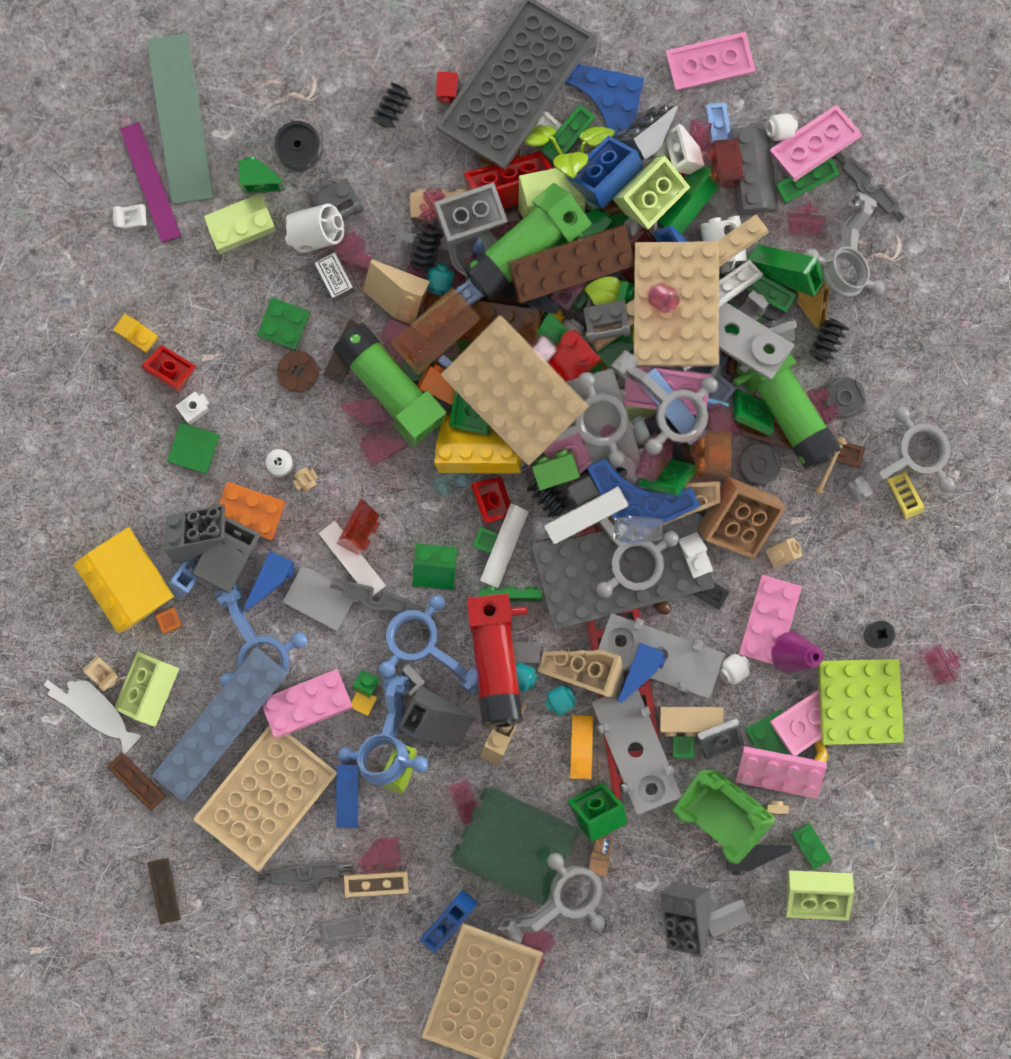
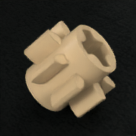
(305, 479)

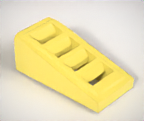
(899, 498)

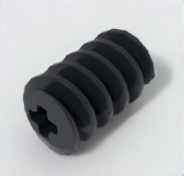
(391, 106)
(426, 247)
(827, 341)
(548, 498)
(887, 634)

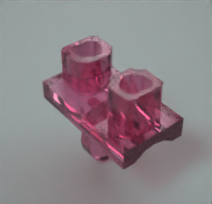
(430, 198)
(815, 221)
(817, 398)
(947, 671)

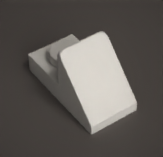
(695, 555)

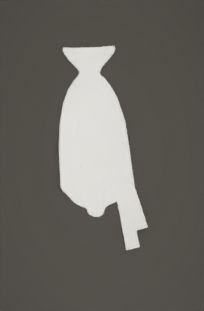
(94, 709)

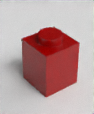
(446, 87)

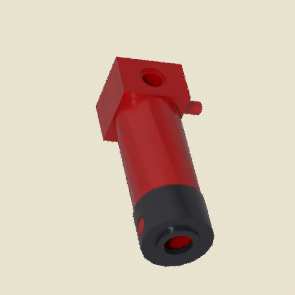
(495, 659)

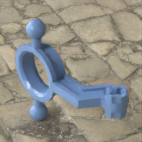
(231, 599)
(436, 603)
(395, 687)

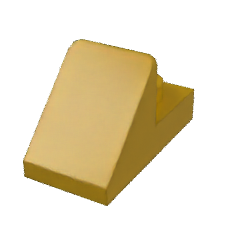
(135, 333)

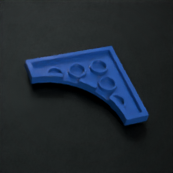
(613, 93)
(642, 501)

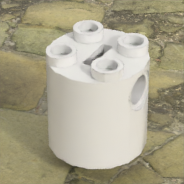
(314, 228)
(718, 229)

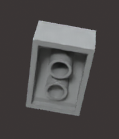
(469, 214)

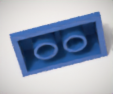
(607, 171)

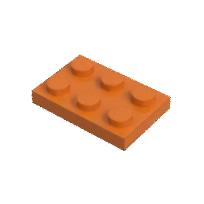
(252, 509)

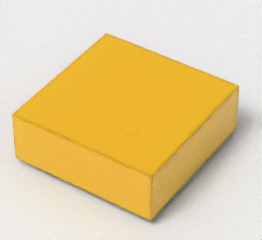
(363, 704)

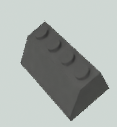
(757, 189)

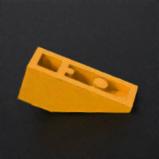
(581, 747)

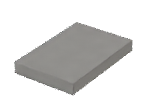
(314, 597)

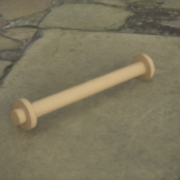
(819, 489)

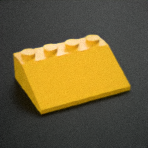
(473, 452)
(123, 580)

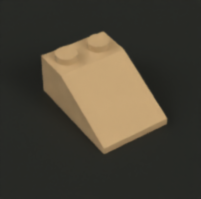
(396, 291)

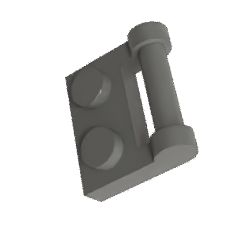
(338, 195)
(604, 316)

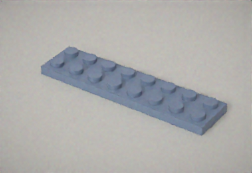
(220, 724)

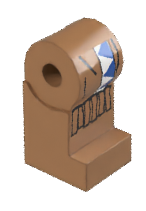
(600, 855)

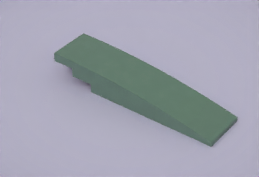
(180, 118)

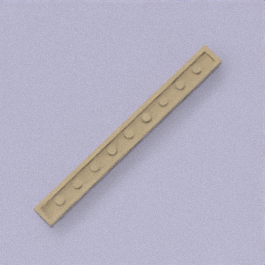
(729, 247)

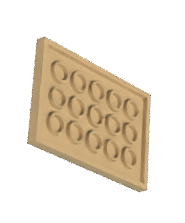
(692, 330)
(514, 390)
(265, 797)
(481, 994)

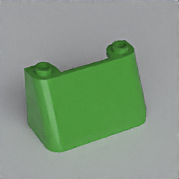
(724, 813)

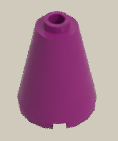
(795, 653)

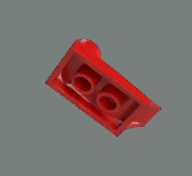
(573, 356)

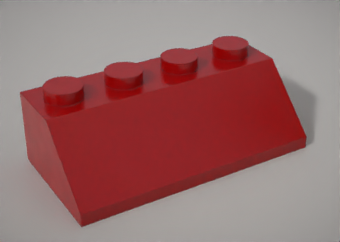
(507, 180)

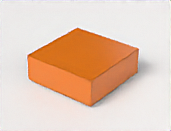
(168, 620)

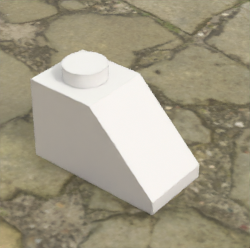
(683, 150)

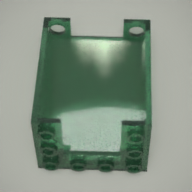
(512, 844)

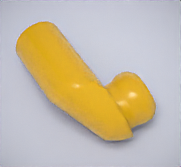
(821, 751)

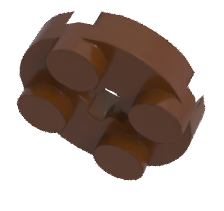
(308, 376)

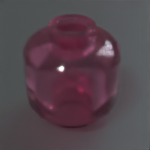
(663, 297)

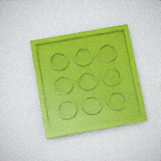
(860, 702)

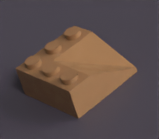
(741, 518)

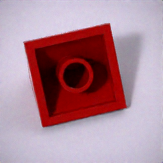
(169, 368)
(491, 499)

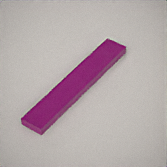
(150, 182)

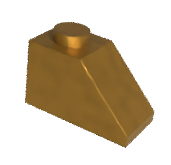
(816, 306)

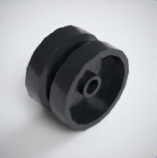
(289, 138)

